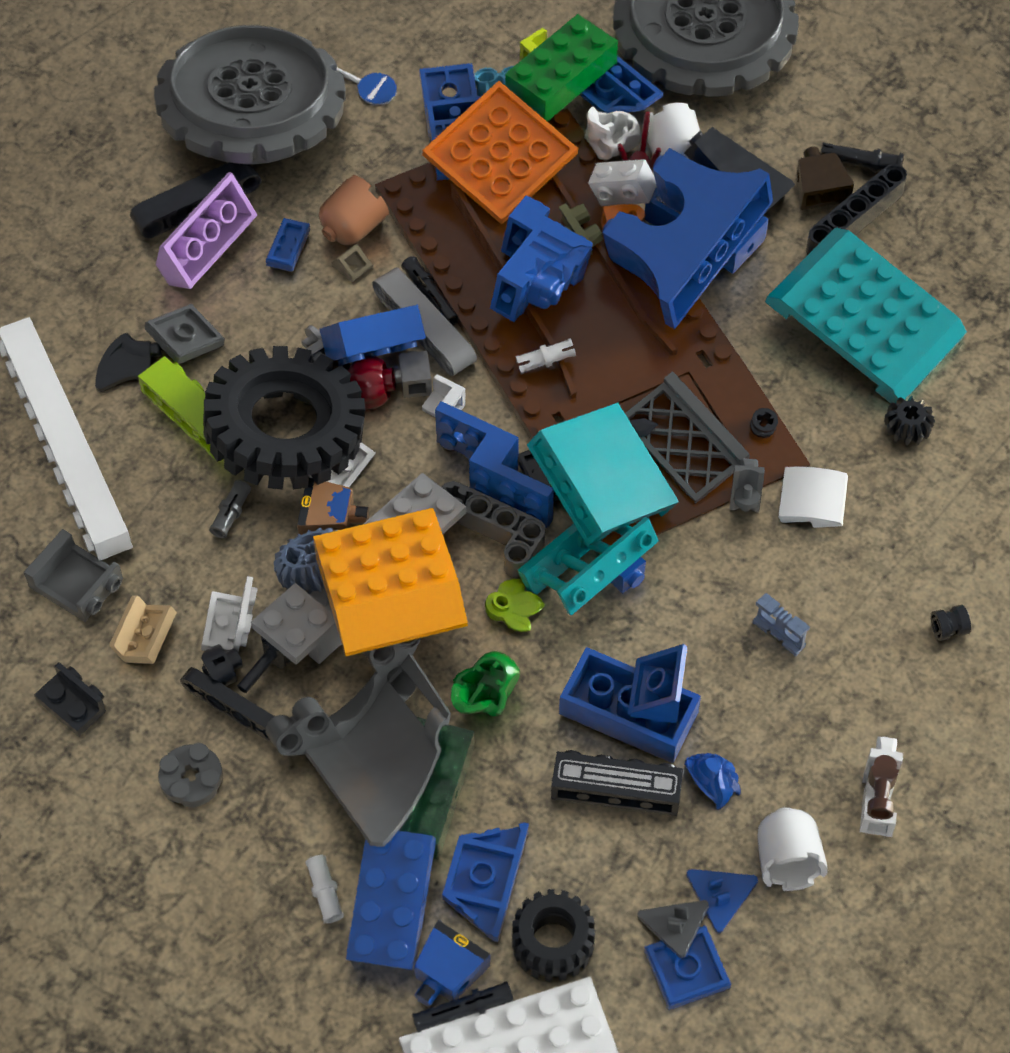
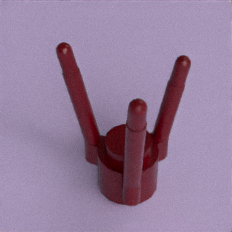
(638, 155)

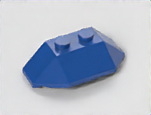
(621, 90)

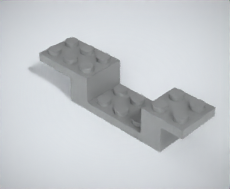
(304, 622)

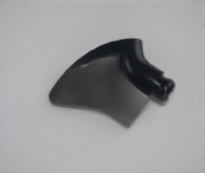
(125, 361)

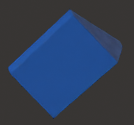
(658, 685)

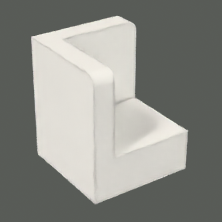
(444, 391)

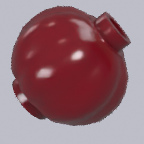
(374, 380)

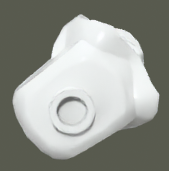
(608, 130)

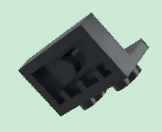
(71, 699)

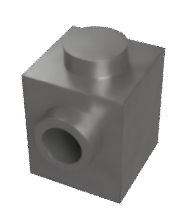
(414, 374)

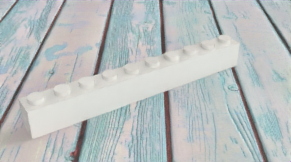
(64, 440)

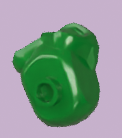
(485, 685)

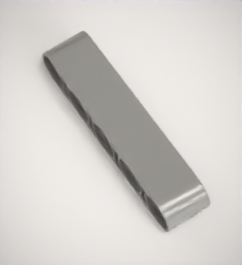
(441, 339)

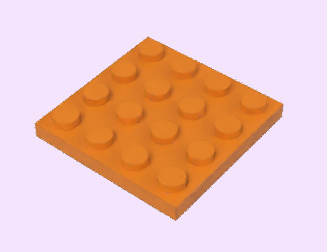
(500, 151)

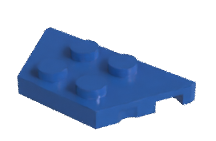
(484, 876)

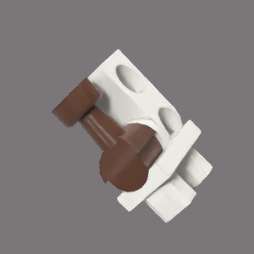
(880, 778)

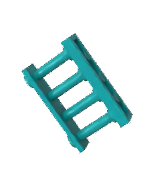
(566, 552)

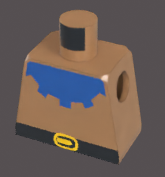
(329, 507)

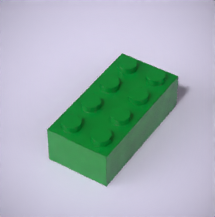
(562, 66)

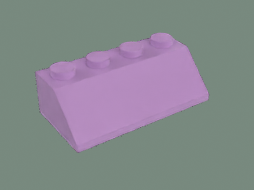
(205, 234)

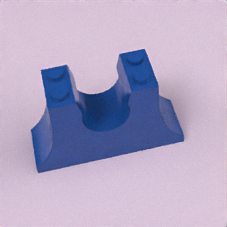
(691, 250)

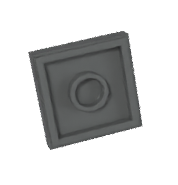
(184, 334)

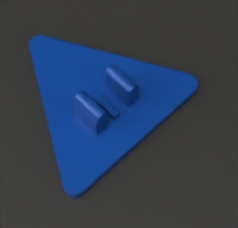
(723, 892)

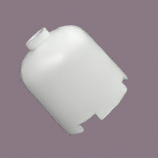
(672, 128)
(790, 849)

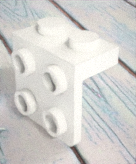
(229, 619)

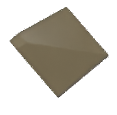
(352, 263)

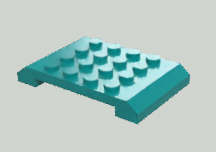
(869, 313)

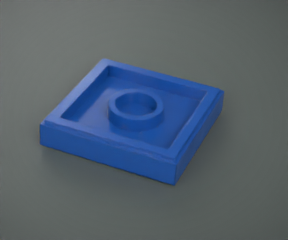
(689, 977)

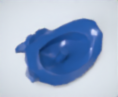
(714, 777)

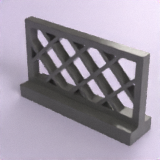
(707, 426)

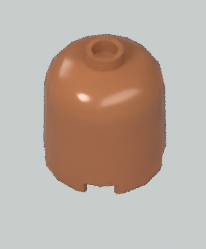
(351, 212)

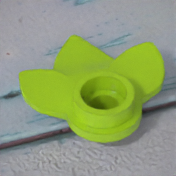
(516, 605)

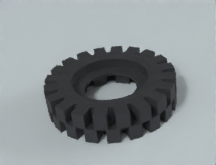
(244, 446)

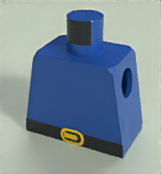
(448, 965)

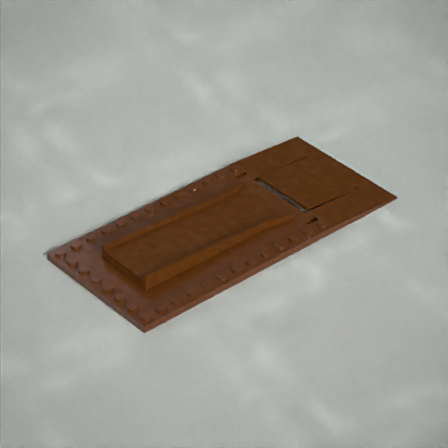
(608, 315)

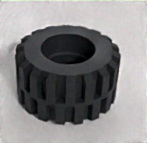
(553, 910)

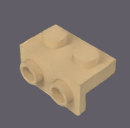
(142, 631)

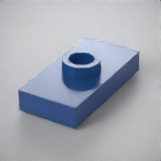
(288, 245)

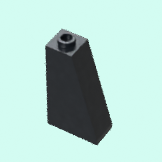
(723, 154)

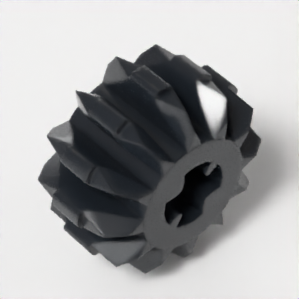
(909, 420)

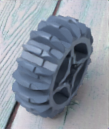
(298, 562)

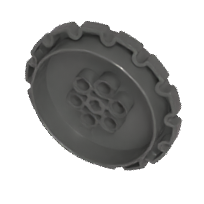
(706, 43)
(249, 94)

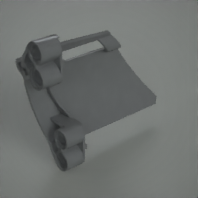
(374, 746)

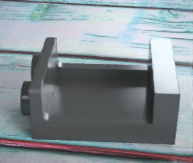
(73, 577)

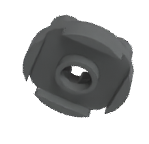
(195, 758)

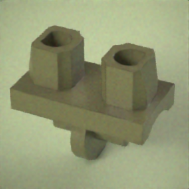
(575, 217)

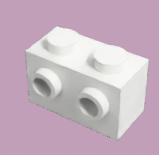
(622, 182)

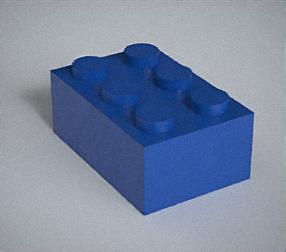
(373, 335)

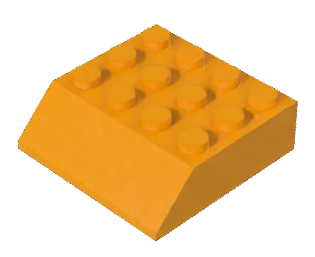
(390, 581)

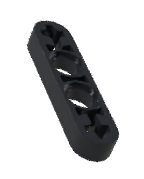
(227, 701)

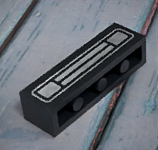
(617, 783)

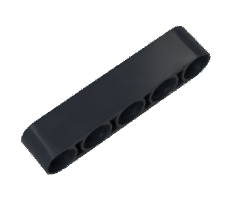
(174, 205)
(862, 205)

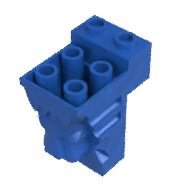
(541, 261)

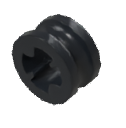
(758, 416)

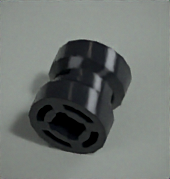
(950, 622)

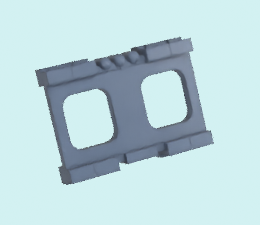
(780, 628)

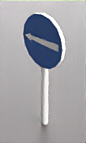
(374, 88)

